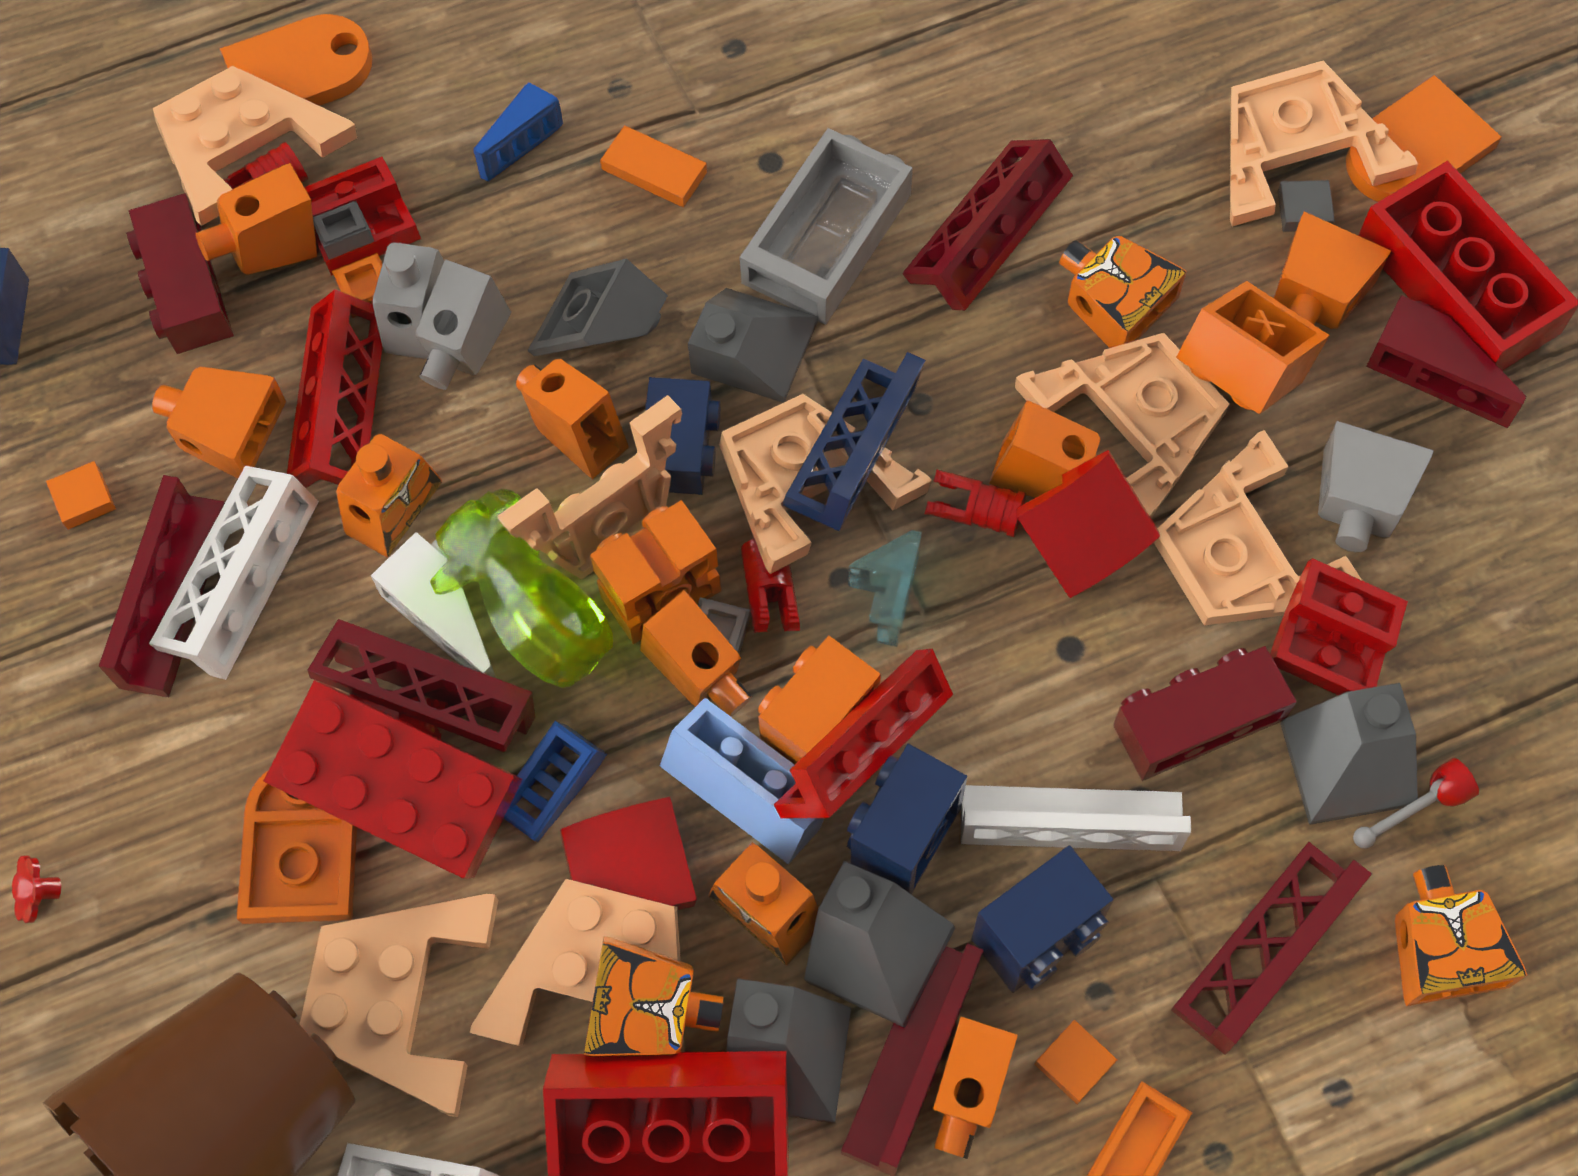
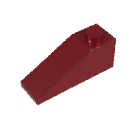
(1443, 361)

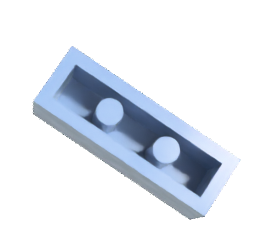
(737, 777)

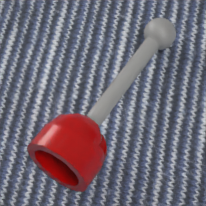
(1449, 784)

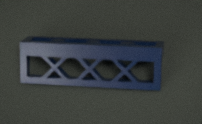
(861, 447)

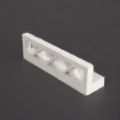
(246, 571)
(1073, 818)

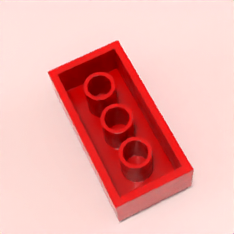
(1469, 265)
(393, 780)
(667, 1114)

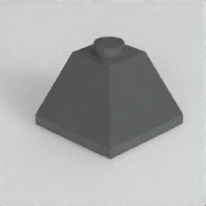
(600, 308)
(750, 343)
(1354, 754)
(875, 944)
(806, 1028)

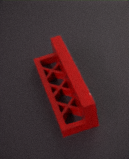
(320, 386)
(866, 738)

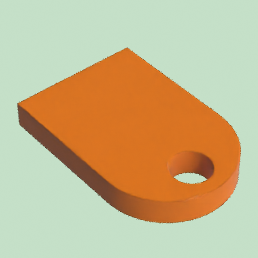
(304, 57)
(1434, 129)
(294, 861)

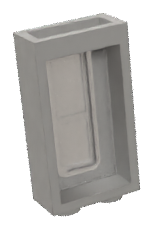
(826, 225)

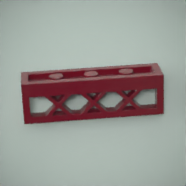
(991, 223)
(163, 559)
(422, 676)
(1293, 950)
(909, 1065)

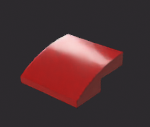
(379, 202)
(1088, 524)
(1337, 630)
(632, 853)

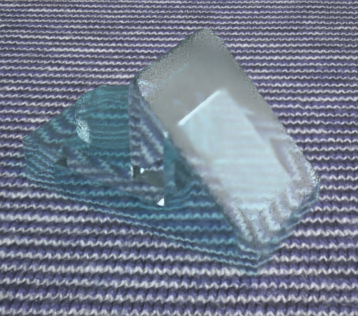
(890, 575)

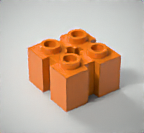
(655, 566)

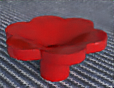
(30, 889)

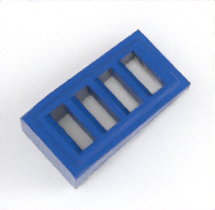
(519, 129)
(577, 776)

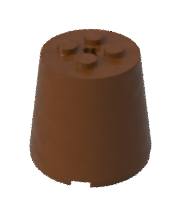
(210, 1092)

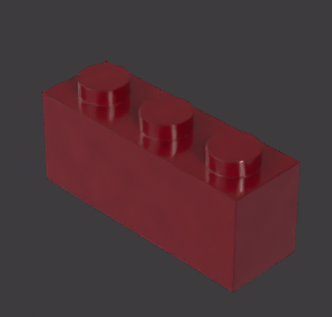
(177, 275)
(1203, 711)

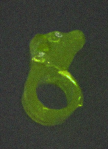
(531, 605)

